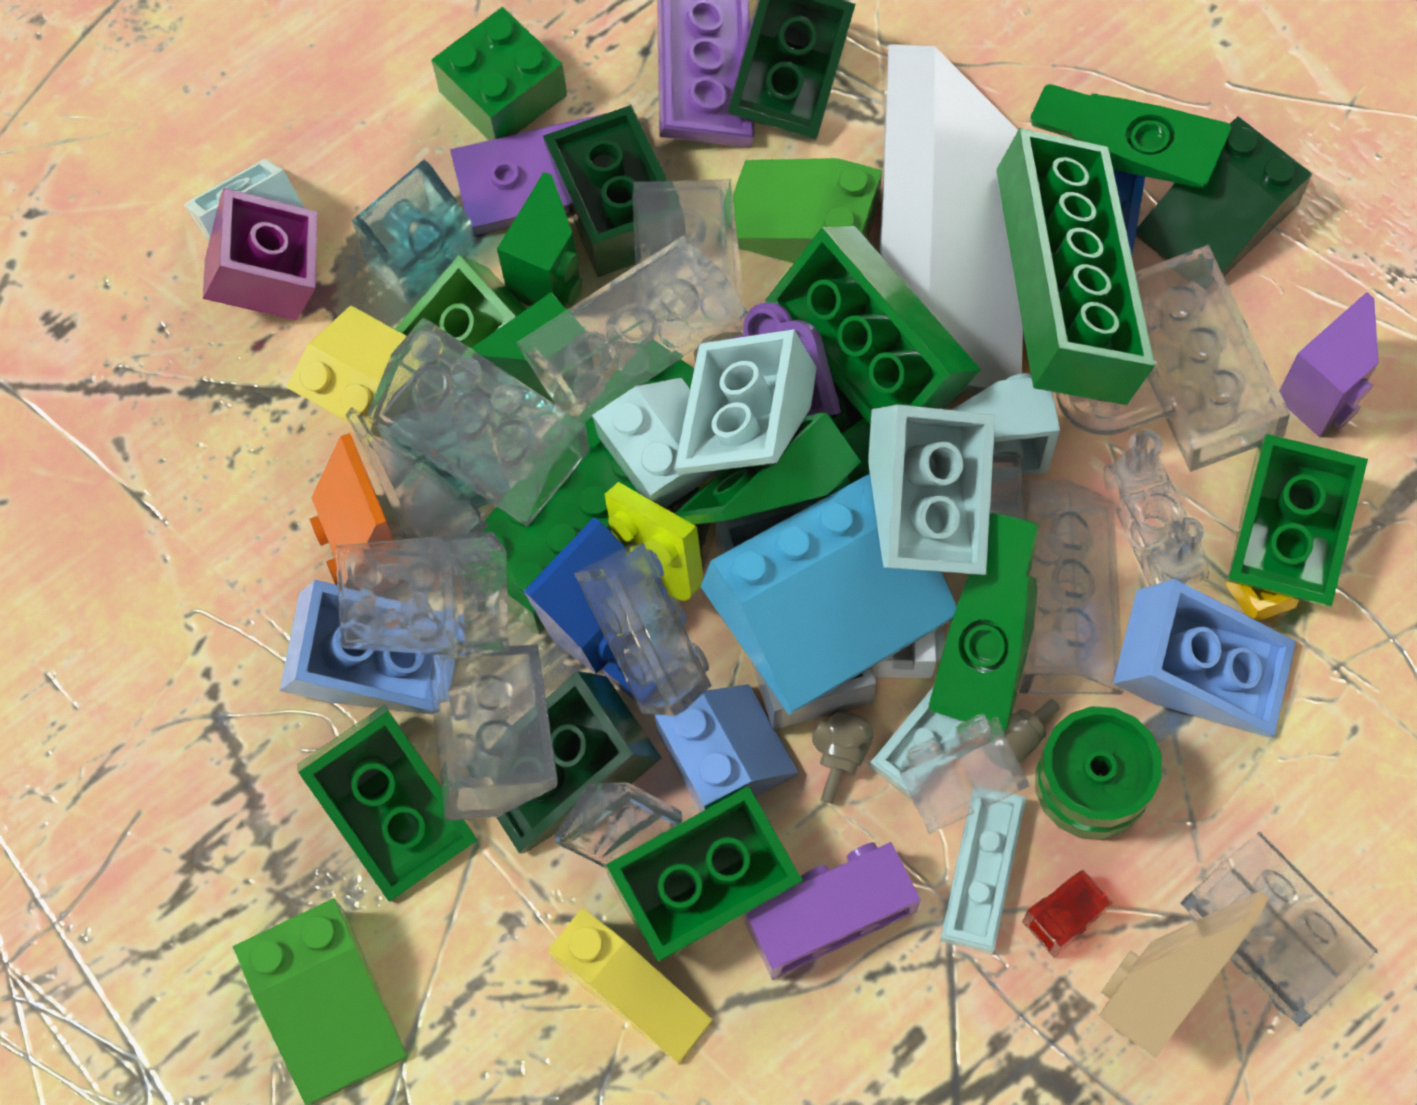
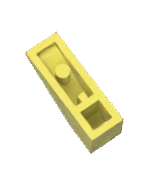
(628, 985)

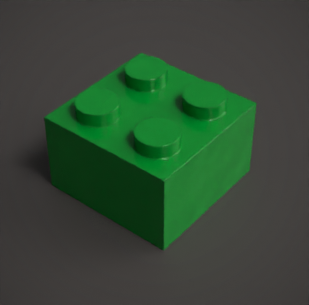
(499, 76)

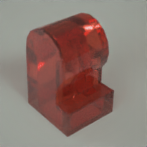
(1067, 912)

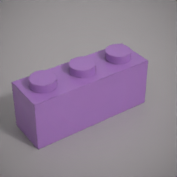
(832, 908)

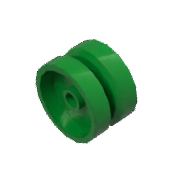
(1095, 744)

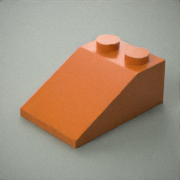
(347, 503)

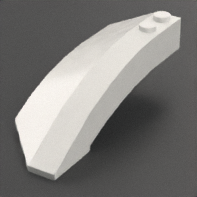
(946, 210)

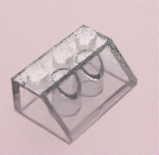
(645, 630)
(491, 731)
(1300, 944)

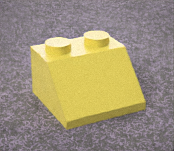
(346, 363)

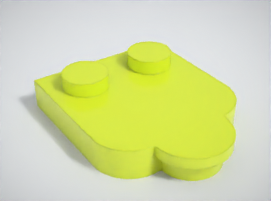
(670, 537)

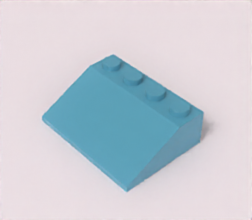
(818, 601)

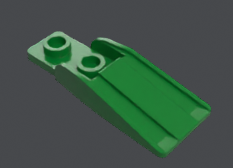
(1139, 135)
(991, 628)

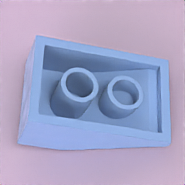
(1204, 658)
(358, 677)

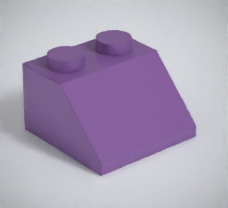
(1334, 370)

